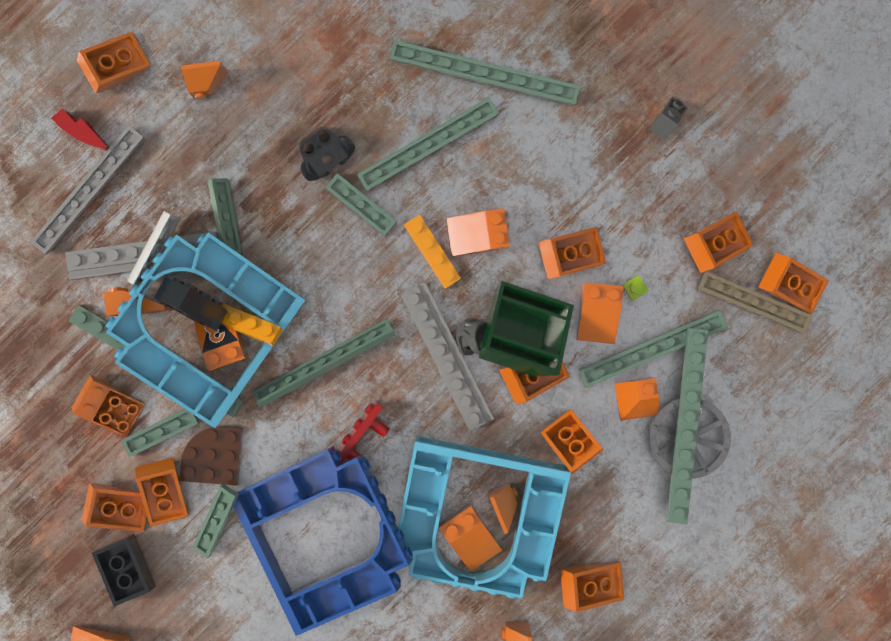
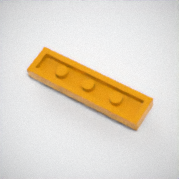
(432, 251)
(251, 325)

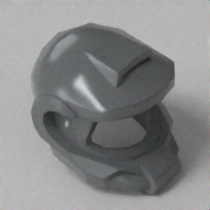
(469, 336)

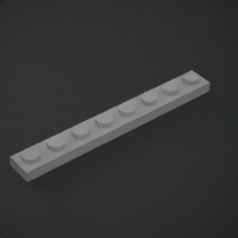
(87, 190)

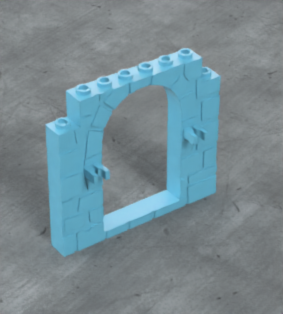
(172, 373)
(535, 527)

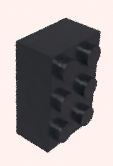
(191, 303)
(123, 570)

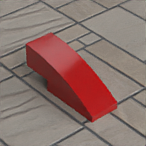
(79, 129)

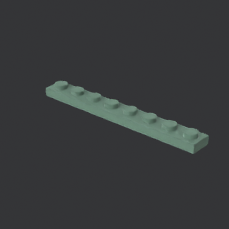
(428, 144)
(649, 350)
(323, 363)

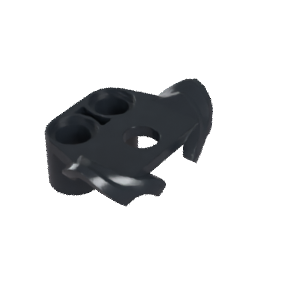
(313, 166)

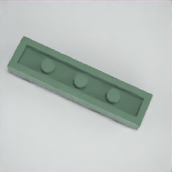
(361, 204)
(224, 213)
(159, 432)
(215, 520)

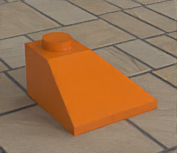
(203, 78)
(637, 398)
(504, 504)

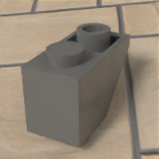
(668, 118)

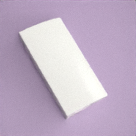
(155, 244)

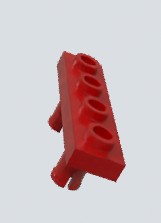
(360, 426)

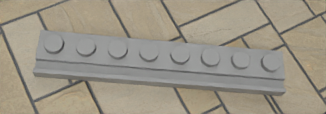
(111, 259)
(447, 356)

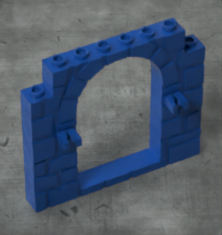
(349, 587)

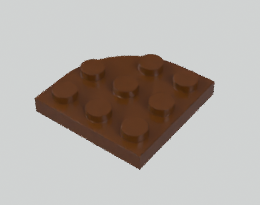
(213, 456)

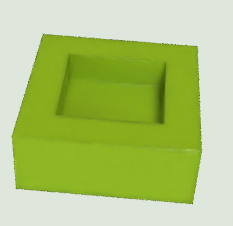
(635, 288)

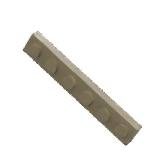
(754, 302)

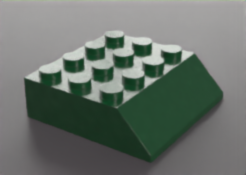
(526, 331)

